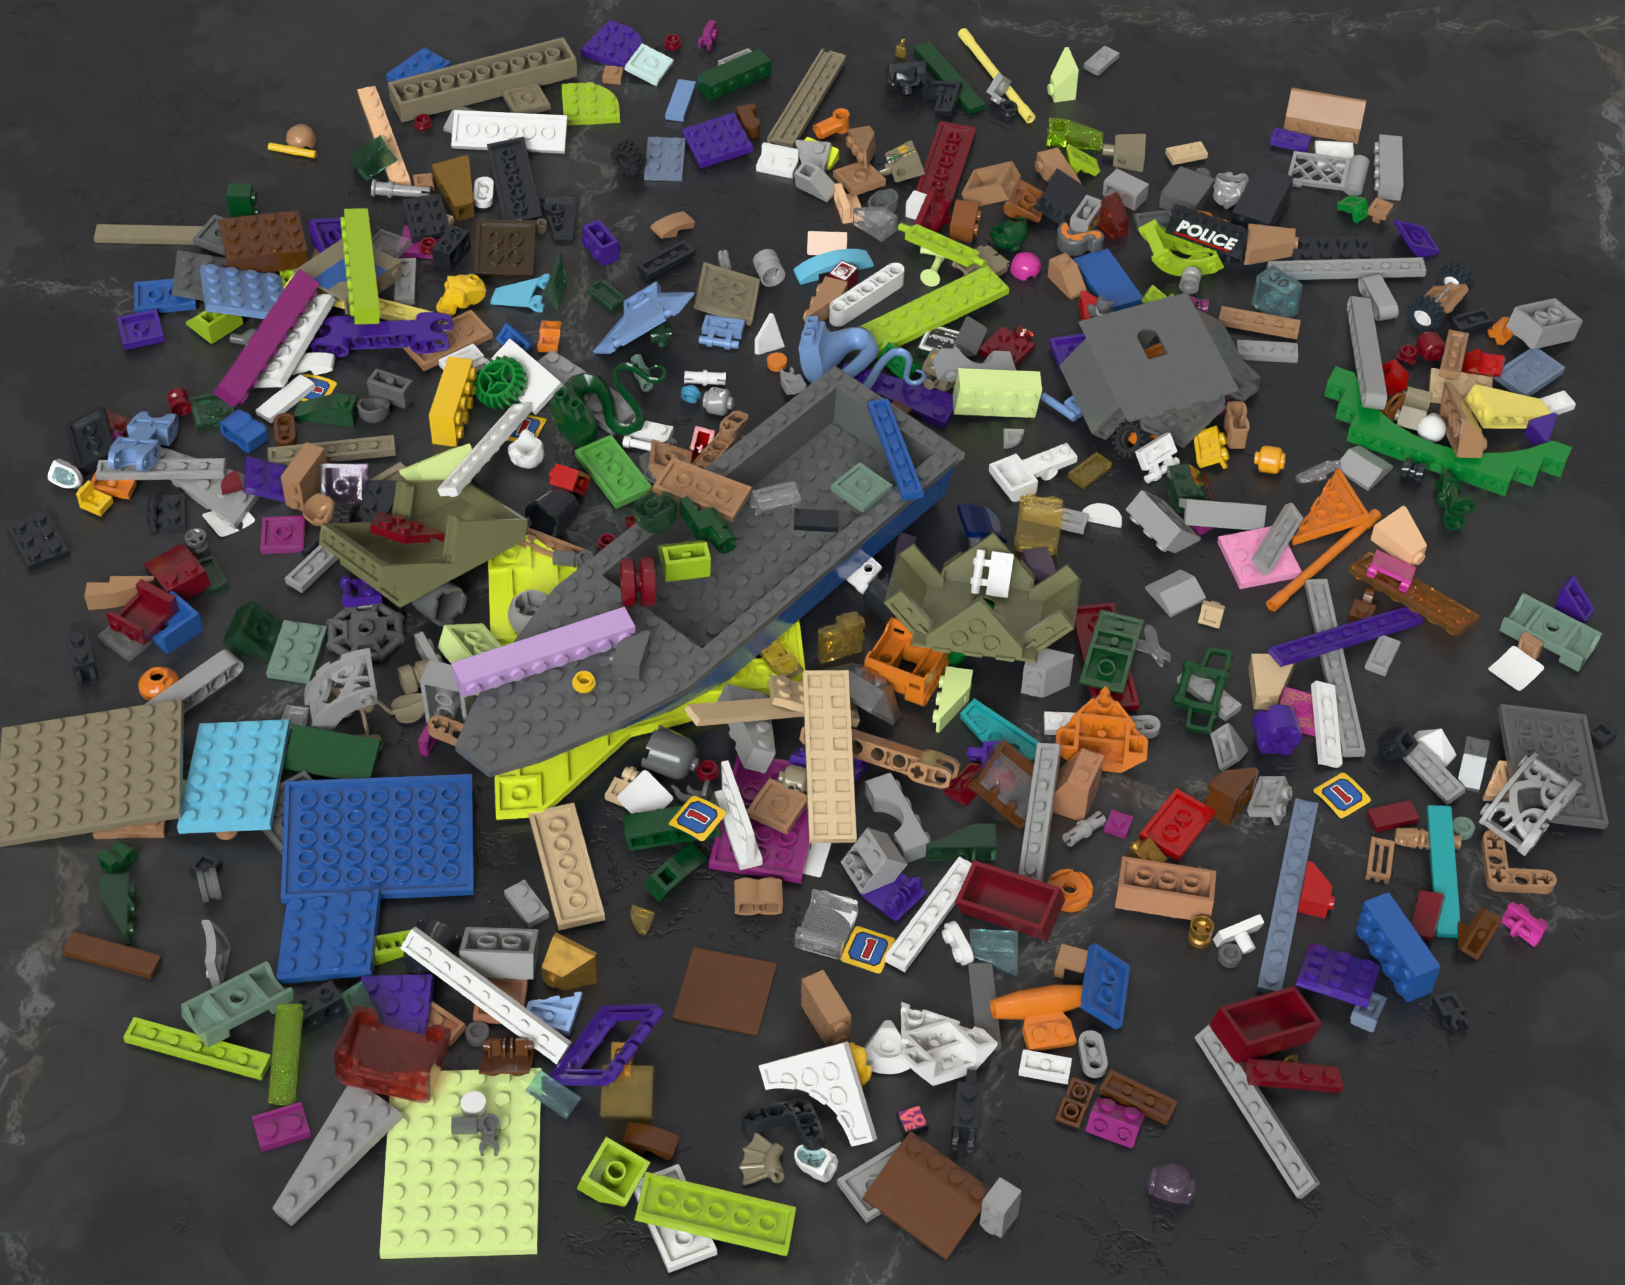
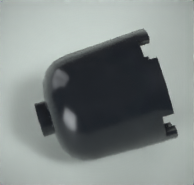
(553, 511)
(875, 599)
(438, 932)

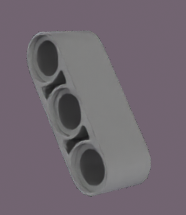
(1382, 301)

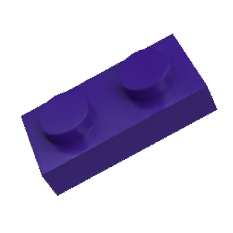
(1290, 140)

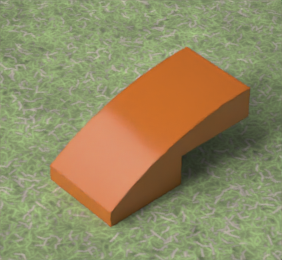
(549, 336)

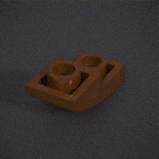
(1075, 1103)
(650, 1138)

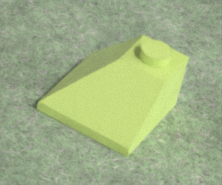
(1064, 78)

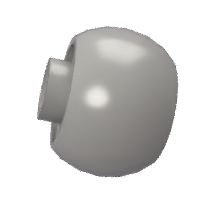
(524, 607)

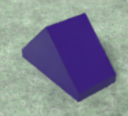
(1540, 429)
(1574, 601)

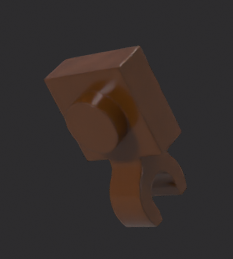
(1363, 608)

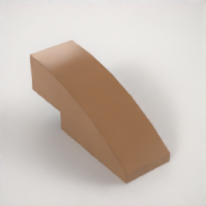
(115, 593)

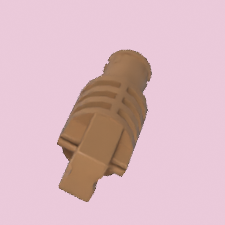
(1413, 837)

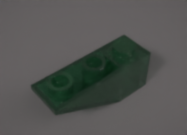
(969, 843)
(116, 898)

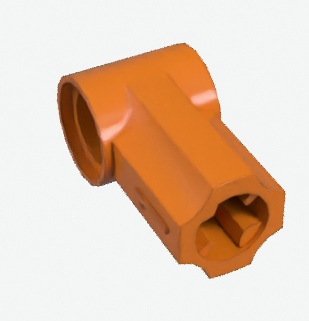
(837, 123)

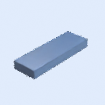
(680, 100)

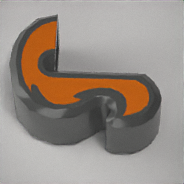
(1078, 243)

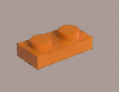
(115, 488)

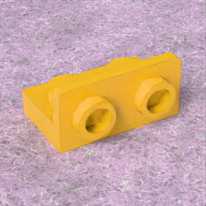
(1211, 448)

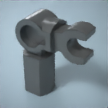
(571, 559)
(471, 1125)

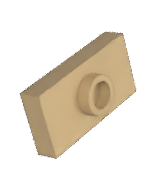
(1186, 153)

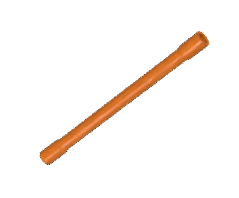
(1283, 595)

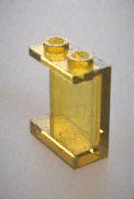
(1039, 523)

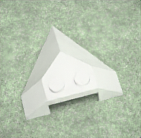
(941, 1047)

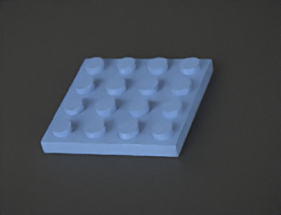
(239, 291)

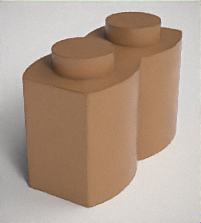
(1236, 425)
(758, 896)

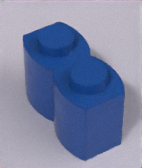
(244, 431)

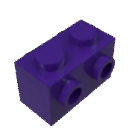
(600, 243)

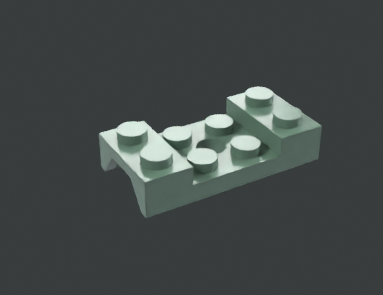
(1571, 640)
(214, 1013)

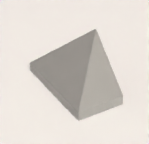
(1227, 746)

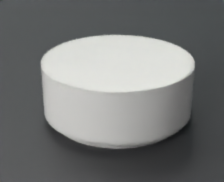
(473, 1103)

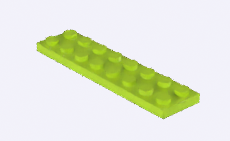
(937, 308)

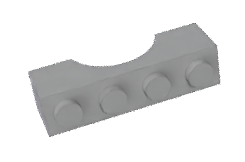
(949, 360)
(886, 796)

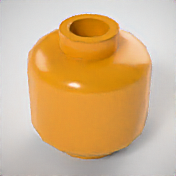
(1270, 459)

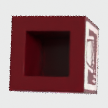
(845, 272)

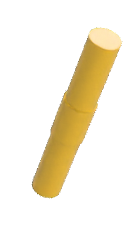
(292, 150)

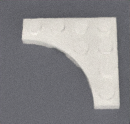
(832, 1080)

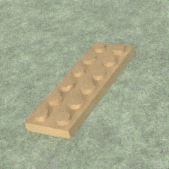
(566, 866)

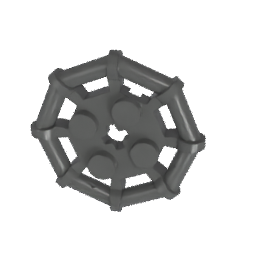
(366, 617)

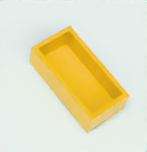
(452, 401)

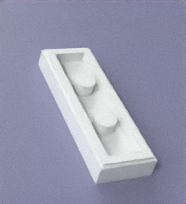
(285, 398)

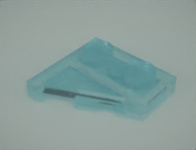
(996, 948)

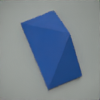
(517, 336)

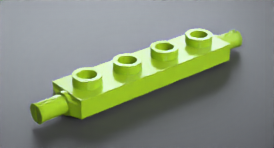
(942, 245)

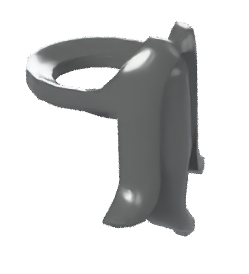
(706, 793)

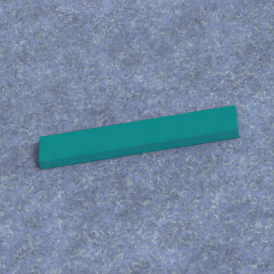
(1443, 867)

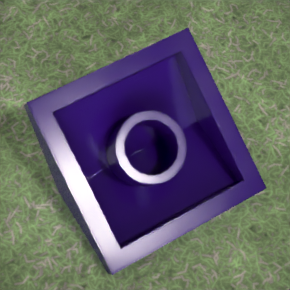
(325, 232)
(1417, 238)

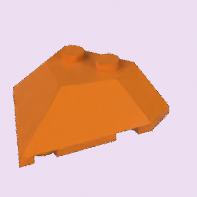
(1104, 729)

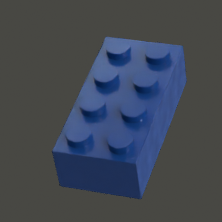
(1397, 947)

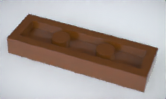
(1138, 1096)

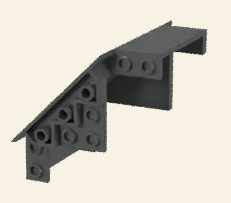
(1164, 393)

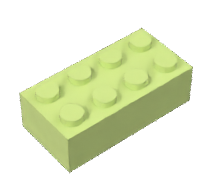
(997, 392)

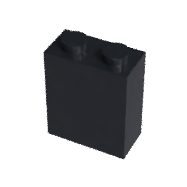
(1060, 197)

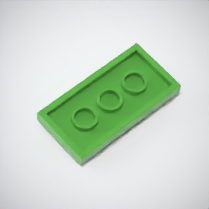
(613, 471)

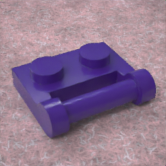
(366, 596)

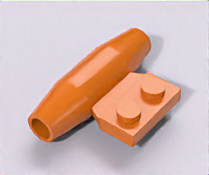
(1043, 1014)

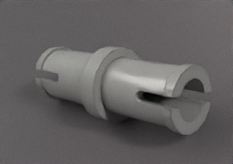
(1084, 828)

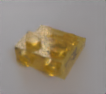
(841, 638)

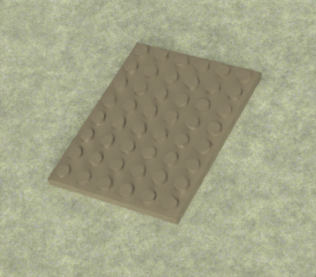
(91, 772)

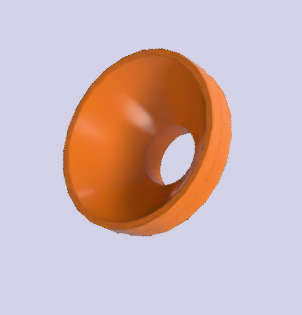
(150, 688)

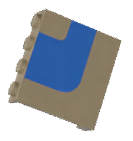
(330, 271)

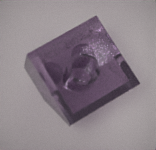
(344, 481)

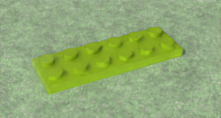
(715, 1213)

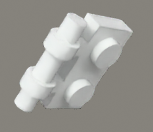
(1155, 452)
(999, 573)

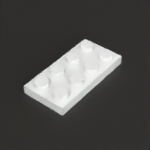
(677, 1247)

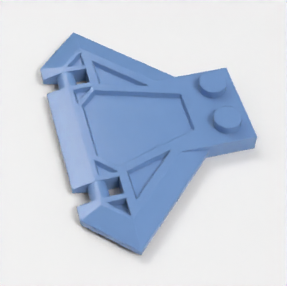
(641, 314)

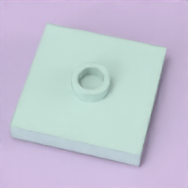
(649, 64)

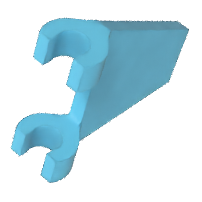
(521, 294)

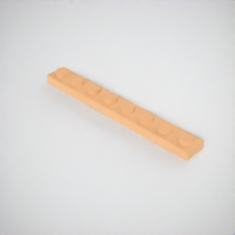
(380, 125)

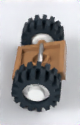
(1451, 287)

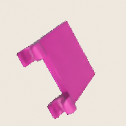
(1392, 567)

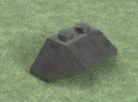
(871, 692)

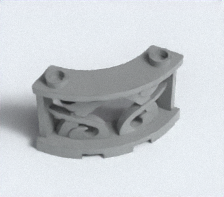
(351, 698)
(1558, 787)

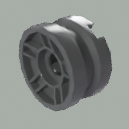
(209, 885)

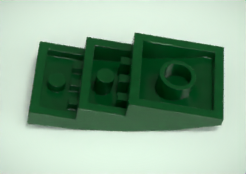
(1111, 651)

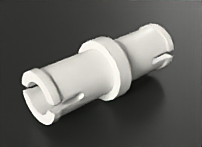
(705, 378)

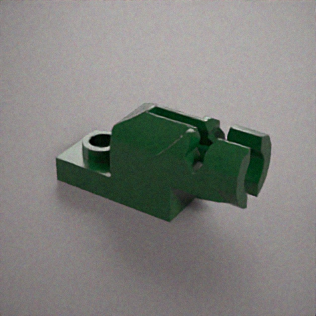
(707, 526)

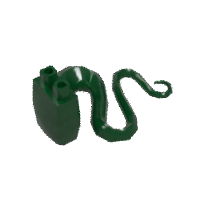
(575, 417)

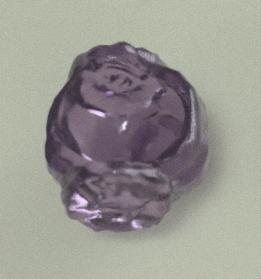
(1172, 1184)

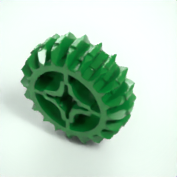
(500, 382)

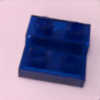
(980, 521)

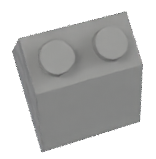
(1049, 673)

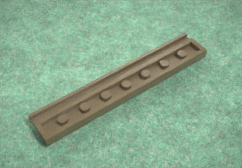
(807, 99)

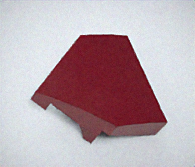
(934, 211)

